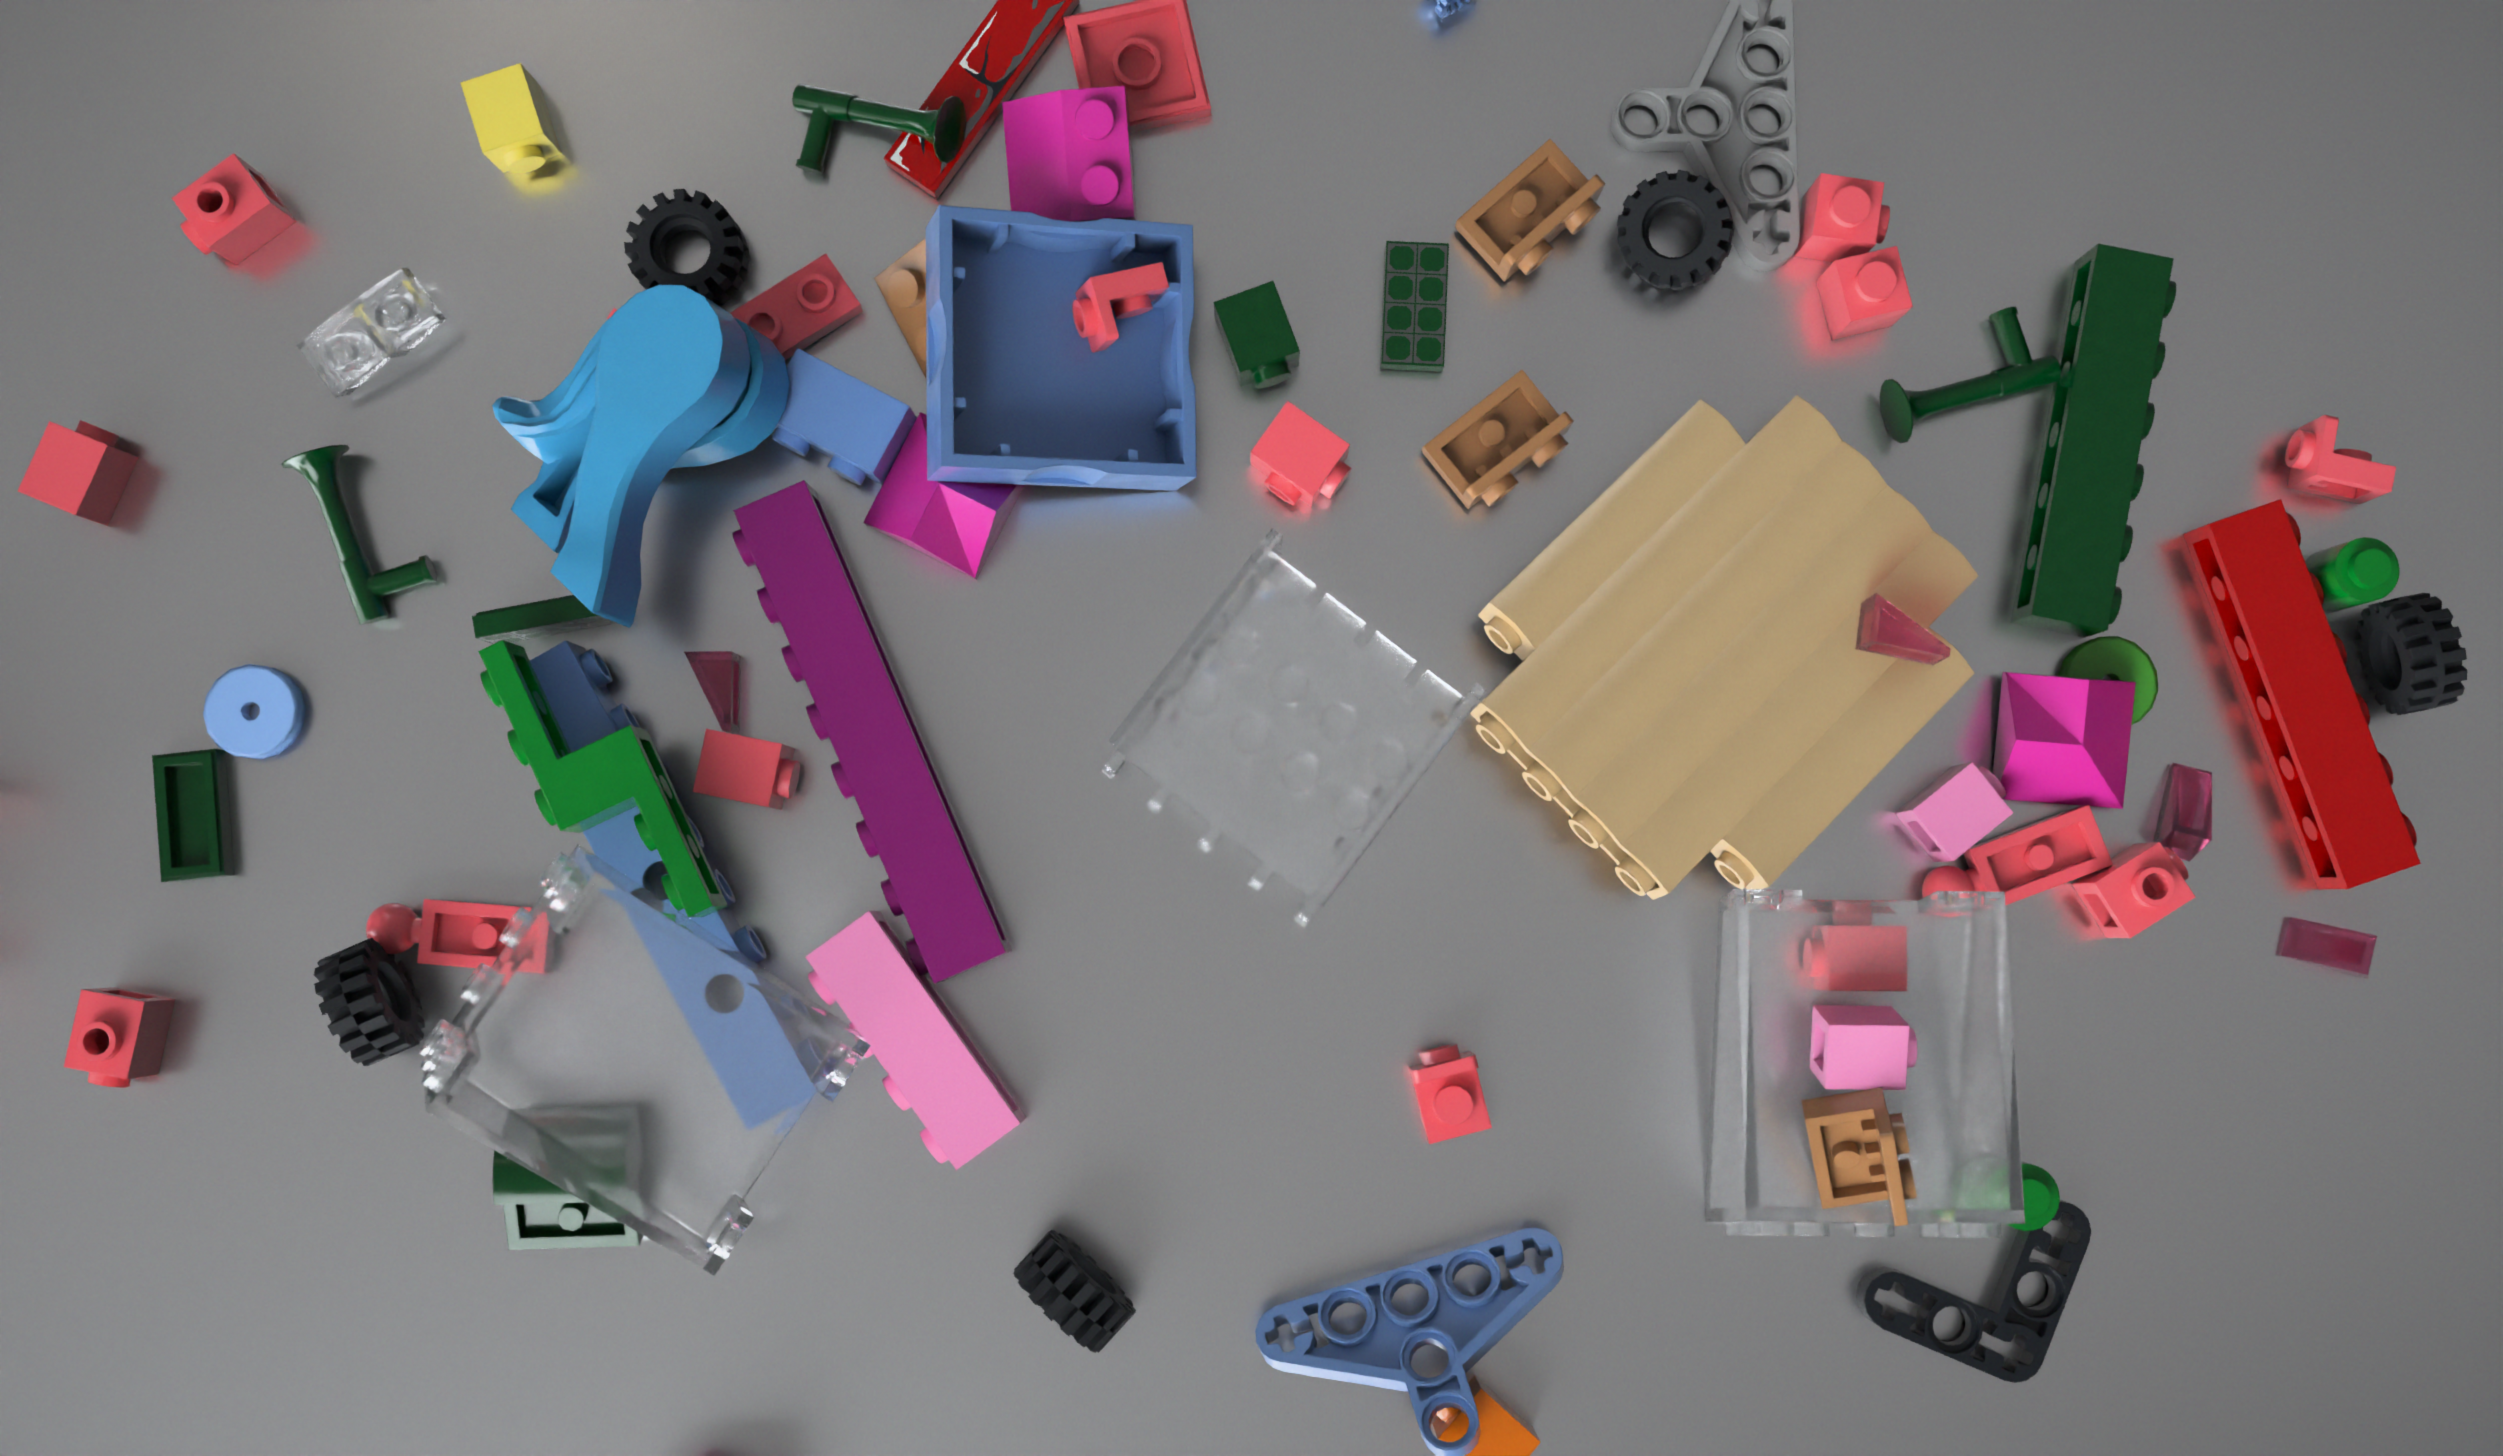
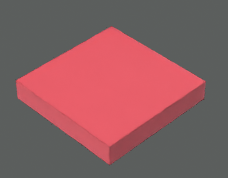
(1149, 52)

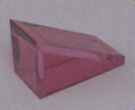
(1893, 634)
(720, 681)
(2186, 811)
(2330, 947)

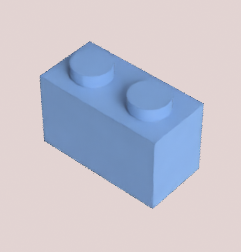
(842, 420)

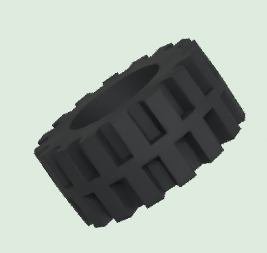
(1657, 194)
(2411, 653)

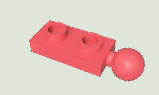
(801, 307)
(2028, 858)
(447, 932)

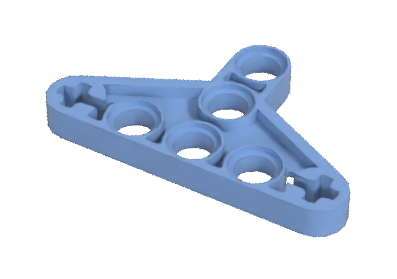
(1454, 1321)

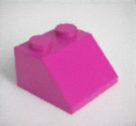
(1071, 154)

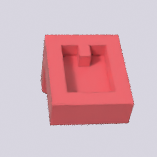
(1125, 292)
(2331, 472)
(1449, 1093)

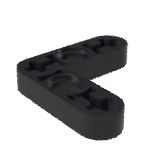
(2005, 1312)

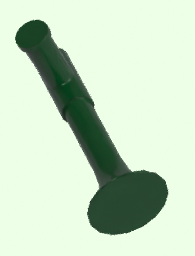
(940, 126)
(1906, 407)
(365, 589)

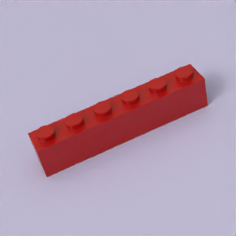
(2302, 697)

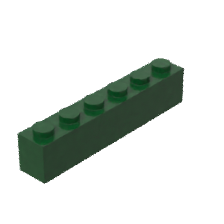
(2094, 442)

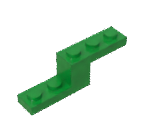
(600, 779)

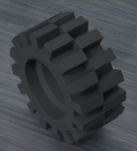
(683, 214)
(369, 1002)
(1074, 1291)

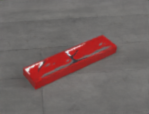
(983, 78)

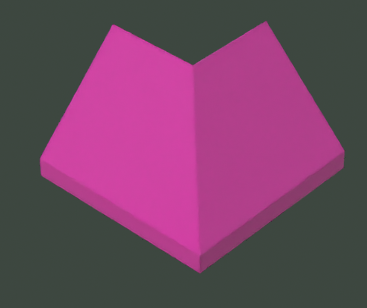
(940, 518)
(2063, 739)

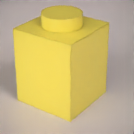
(511, 119)

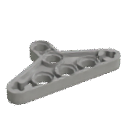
(1728, 154)

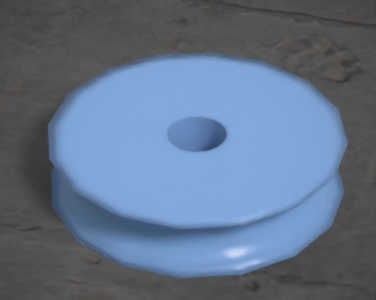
(229, 707)

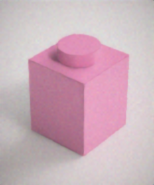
(1955, 811)
(1861, 1047)

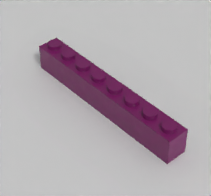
(871, 733)

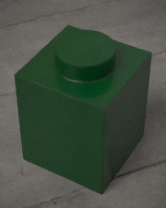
(1257, 336)

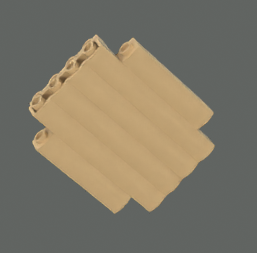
(1701, 652)

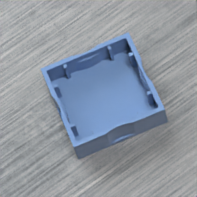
(1015, 381)

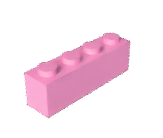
(914, 1039)

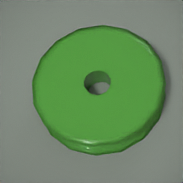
(2120, 661)

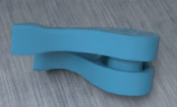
(651, 393)

